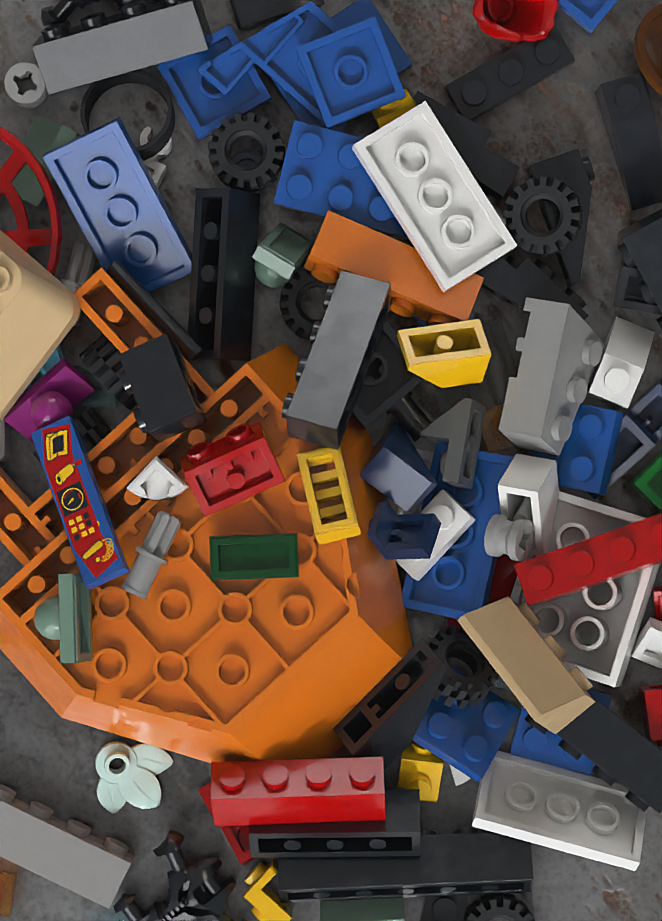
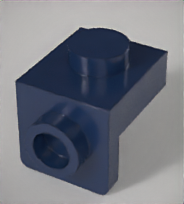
(403, 535)

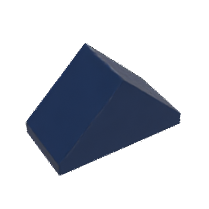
(398, 470)

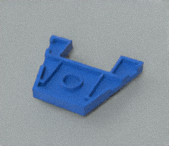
(276, 55)

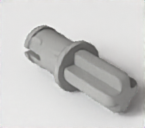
(79, 268)
(151, 554)

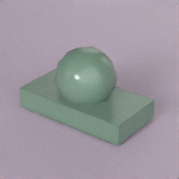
(280, 256)
(68, 619)

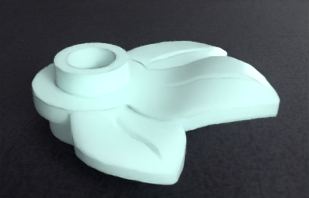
(135, 779)

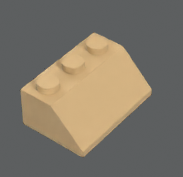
(529, 662)

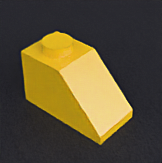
(446, 352)

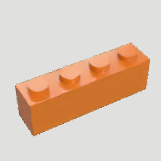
(368, 253)

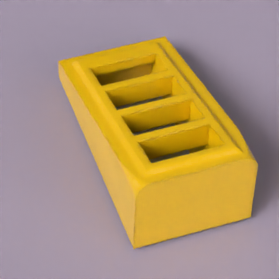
(335, 530)

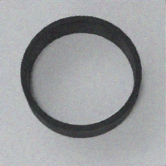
(141, 77)

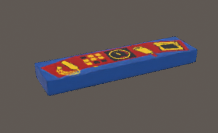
(80, 502)

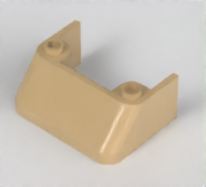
(33, 319)

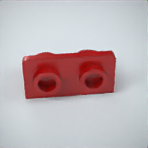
(231, 468)

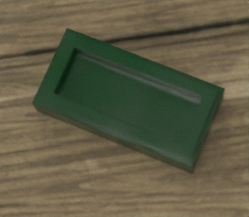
(254, 556)

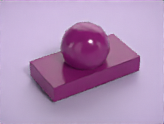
(49, 399)

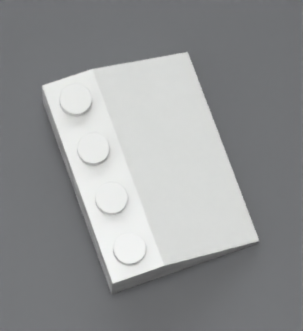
(603, 621)

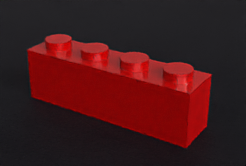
(591, 561)
(298, 791)

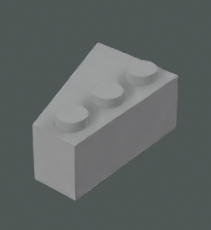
(551, 377)

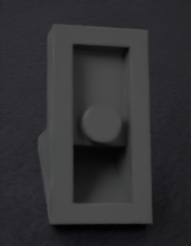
(462, 431)

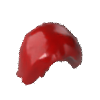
(516, 18)

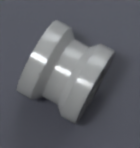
(33, 89)
(508, 537)

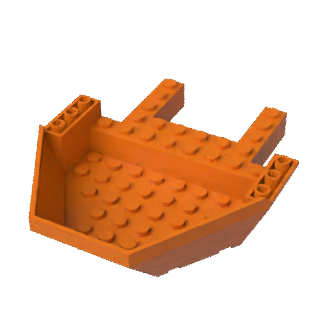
(201, 660)

